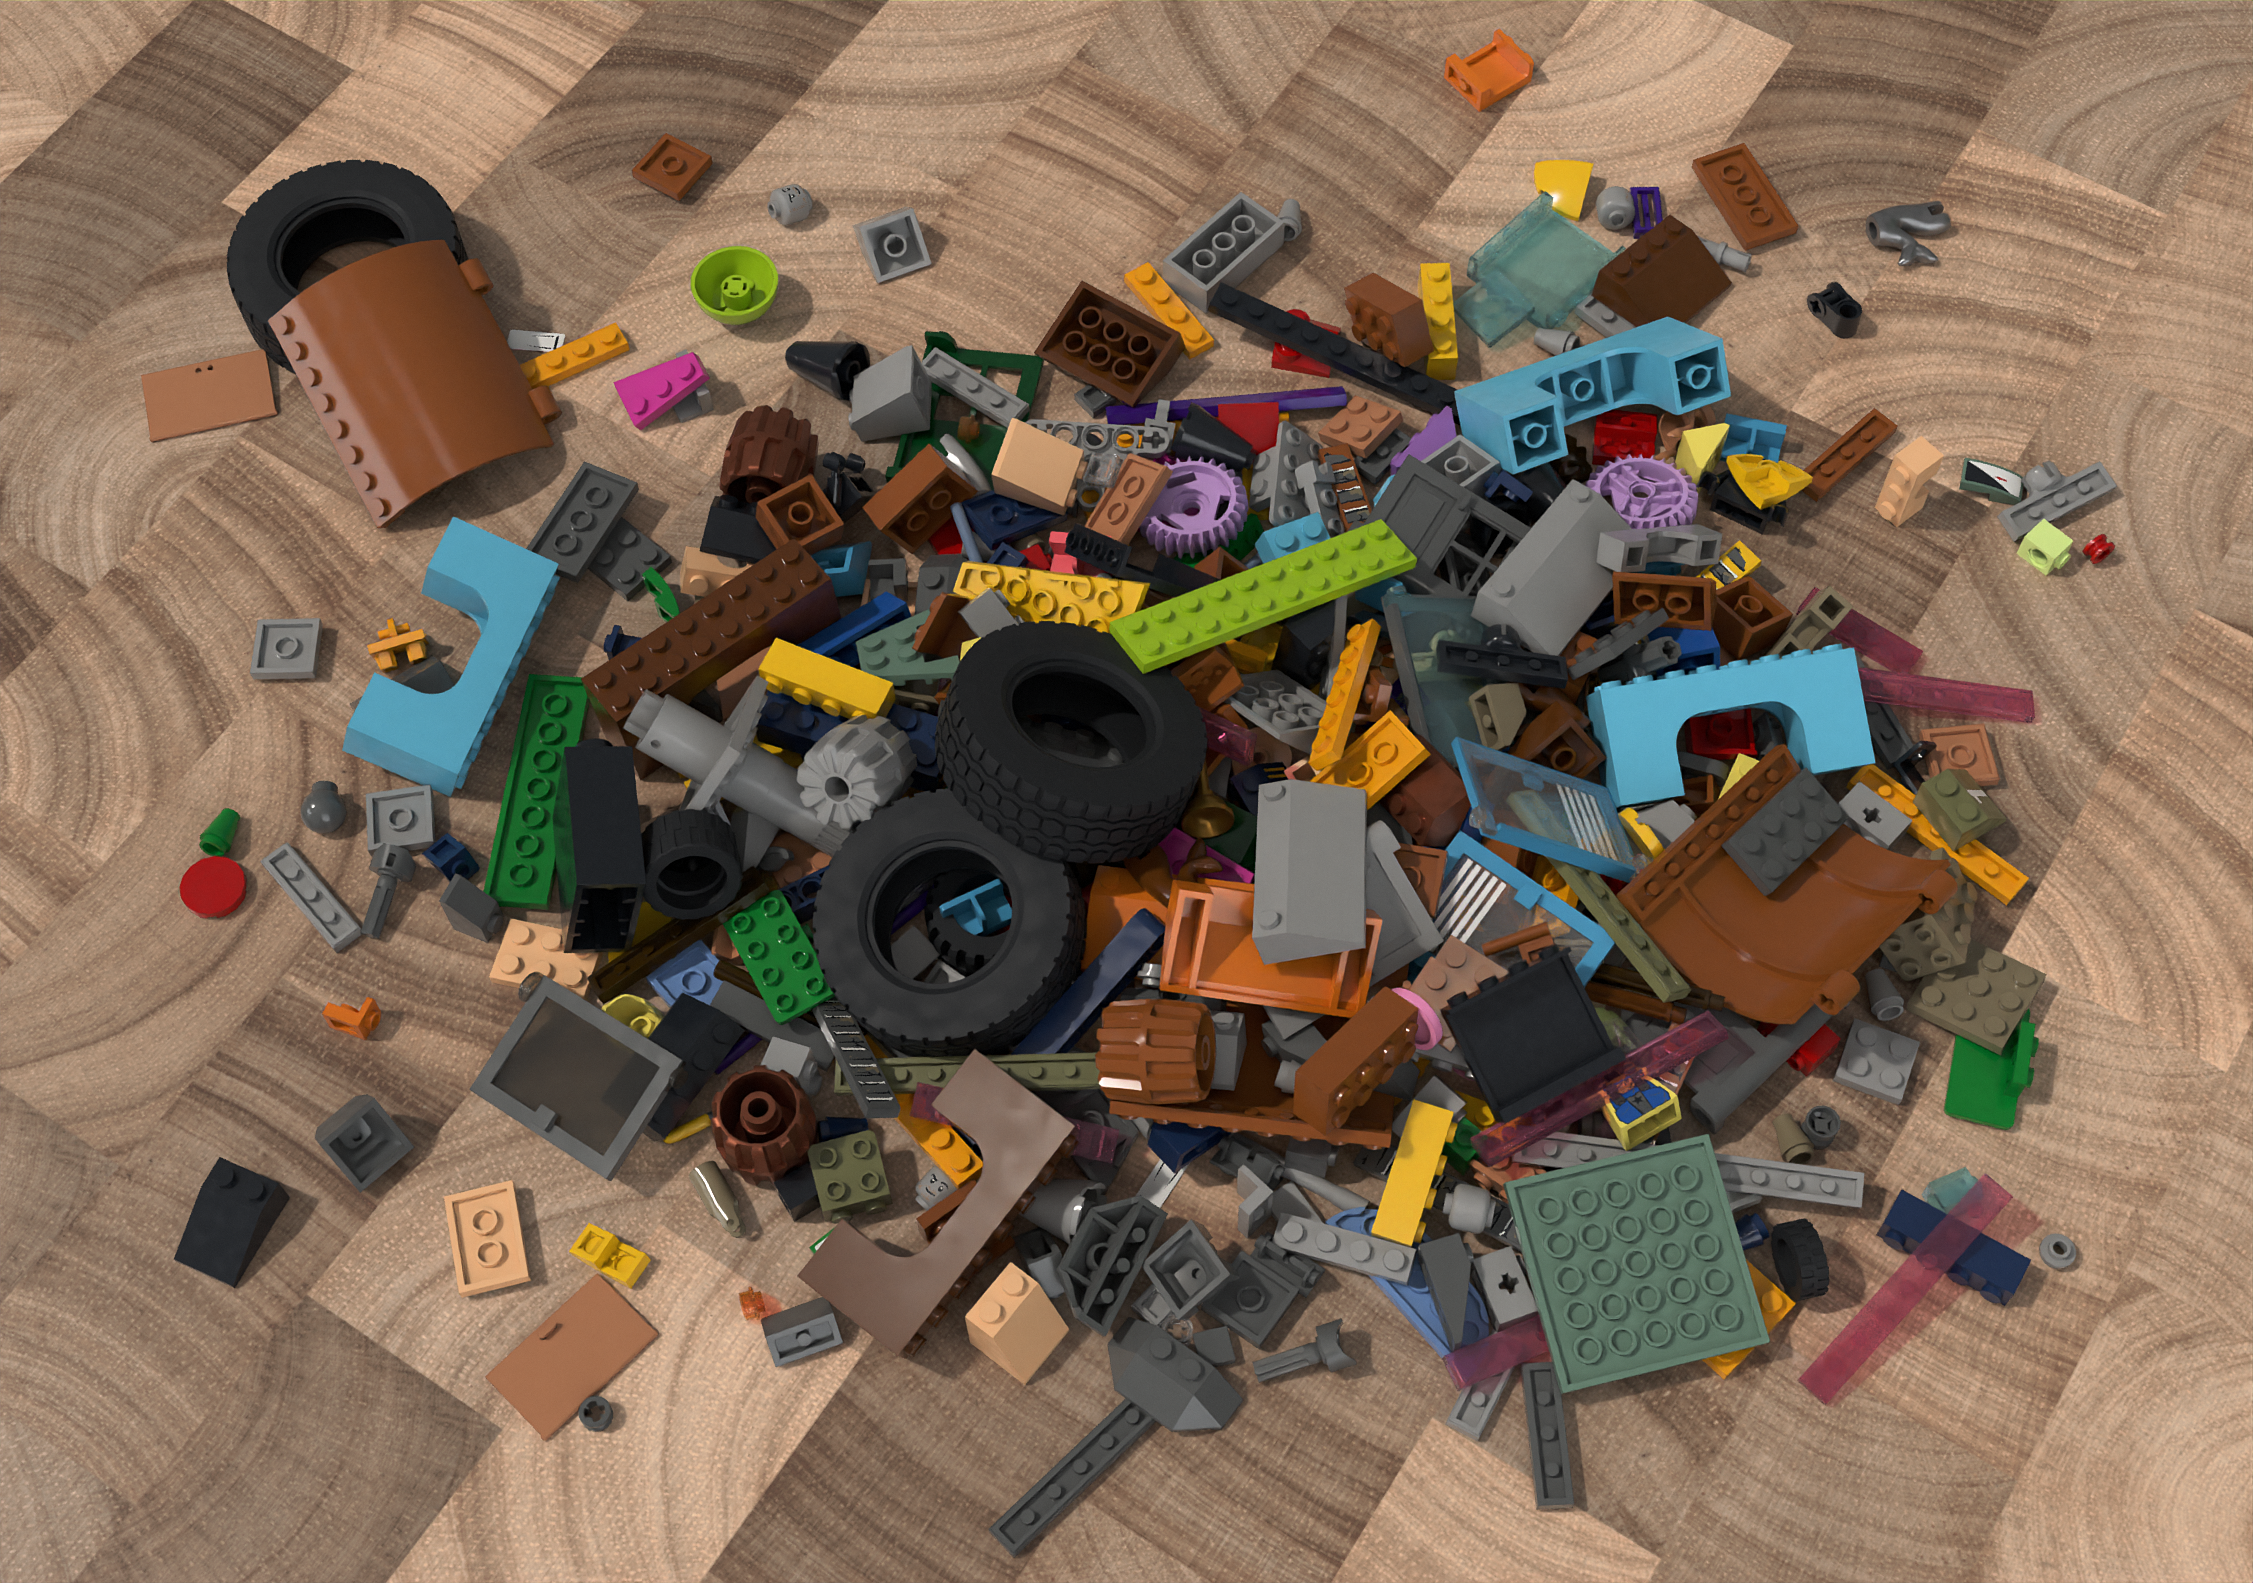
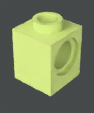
(2045, 547)

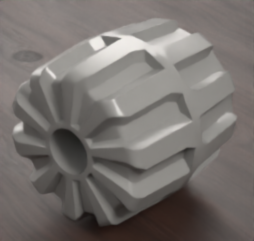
(856, 771)

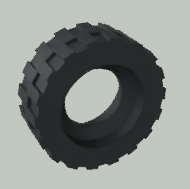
(1800, 1259)

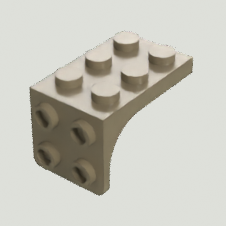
(1936, 940)

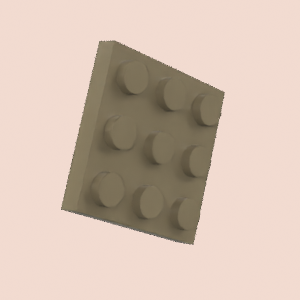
(1980, 997)

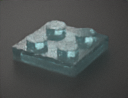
(1493, 308)

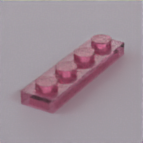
(1873, 640)

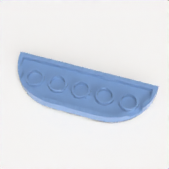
(1415, 1300)

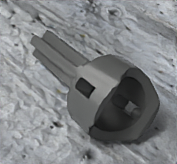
(393, 866)
(1325, 1348)

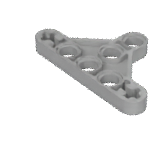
(1109, 445)

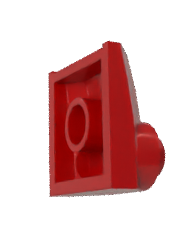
(1291, 360)
(1721, 735)

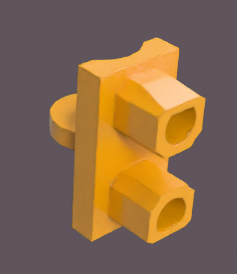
(385, 650)

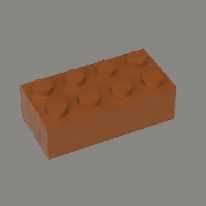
(1355, 1061)

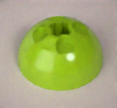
(735, 284)

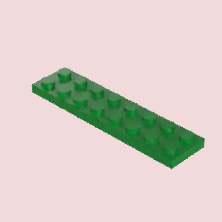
(524, 847)

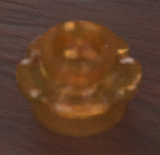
(968, 428)
(751, 1304)

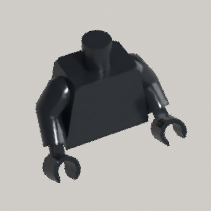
(847, 490)
(1735, 505)

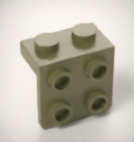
(849, 1176)

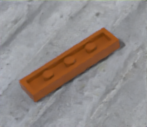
(1848, 453)

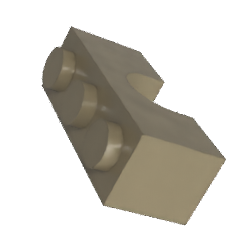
(1812, 623)

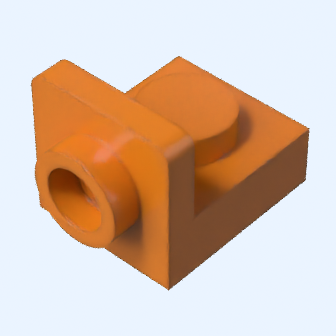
(351, 1021)

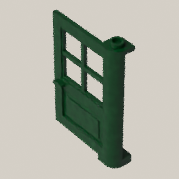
(990, 437)

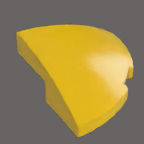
(1566, 183)
(1766, 480)

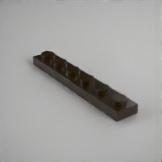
(670, 941)

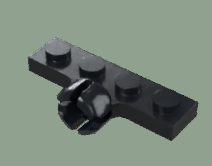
(1501, 659)

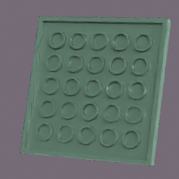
(1635, 1263)

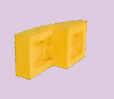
(609, 1255)

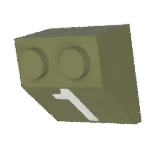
(1957, 807)

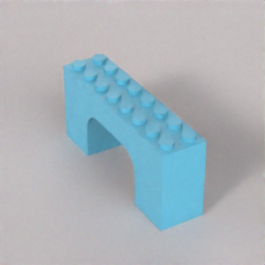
(1525, 411)
(1810, 694)
(441, 734)

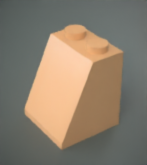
(1038, 468)
(1015, 1324)

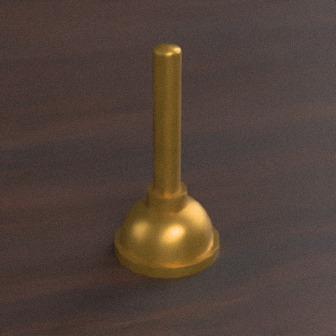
(1206, 813)

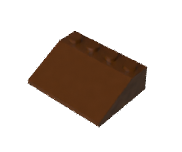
(1661, 276)
(1110, 345)

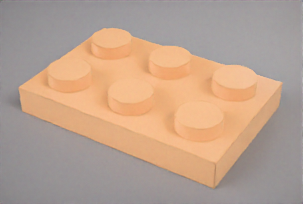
(539, 948)
(487, 1238)

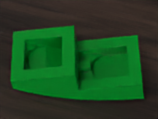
(664, 598)

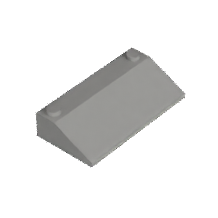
(1552, 575)
(1309, 870)

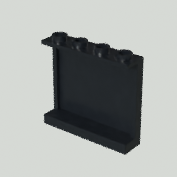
(1112, 556)
(1530, 1034)

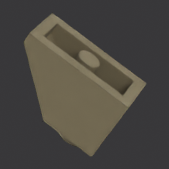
(1498, 713)

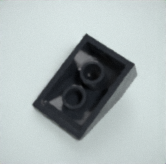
(229, 1221)

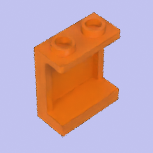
(1490, 71)

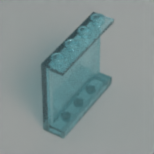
(1544, 260)

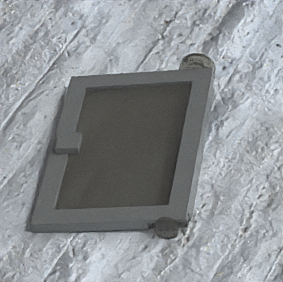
(577, 1076)

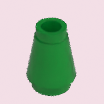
(219, 835)

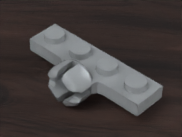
(2054, 496)

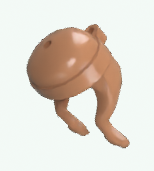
(1672, 427)

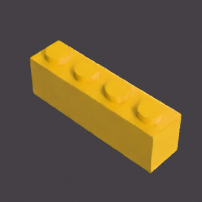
(1437, 299)
(825, 682)
(1412, 1174)

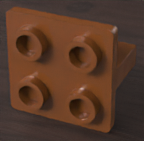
(1210, 676)
(1376, 699)

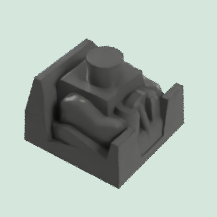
(362, 1140)
(1188, 1270)

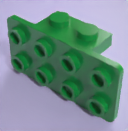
(779, 957)
(1986, 1084)

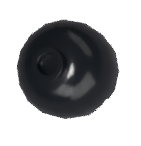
(1485, 535)

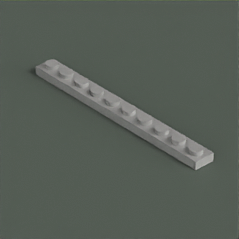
(1737, 1172)

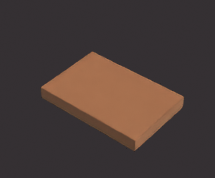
(1128, 503)

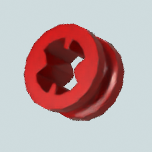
(2098, 549)

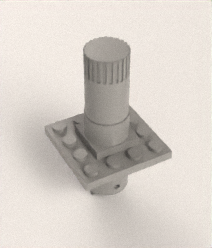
(728, 763)

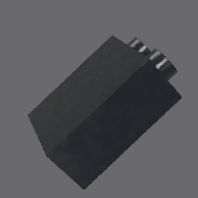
(598, 848)

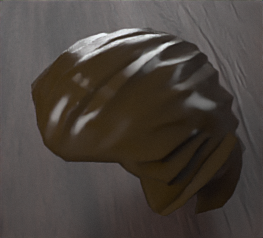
(1574, 464)

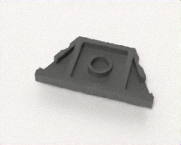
(1093, 1107)

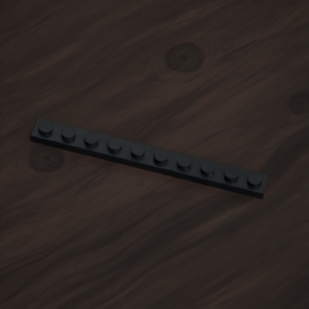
(1333, 350)

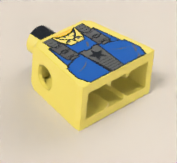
(1642, 1113)

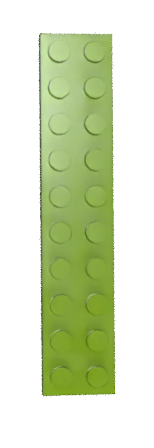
(1261, 596)

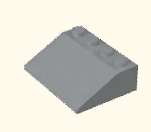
(1281, 708)

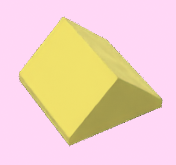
(1701, 450)

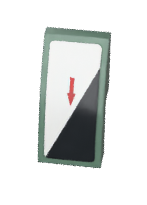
(1997, 481)

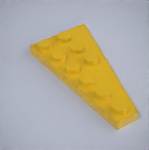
(1054, 595)

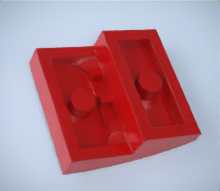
(1623, 434)

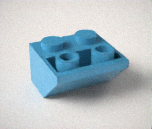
(845, 566)

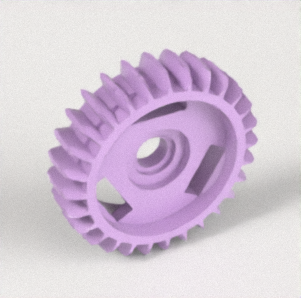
(1200, 487)
(1670, 491)

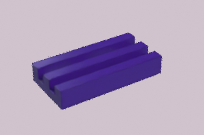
(1643, 191)

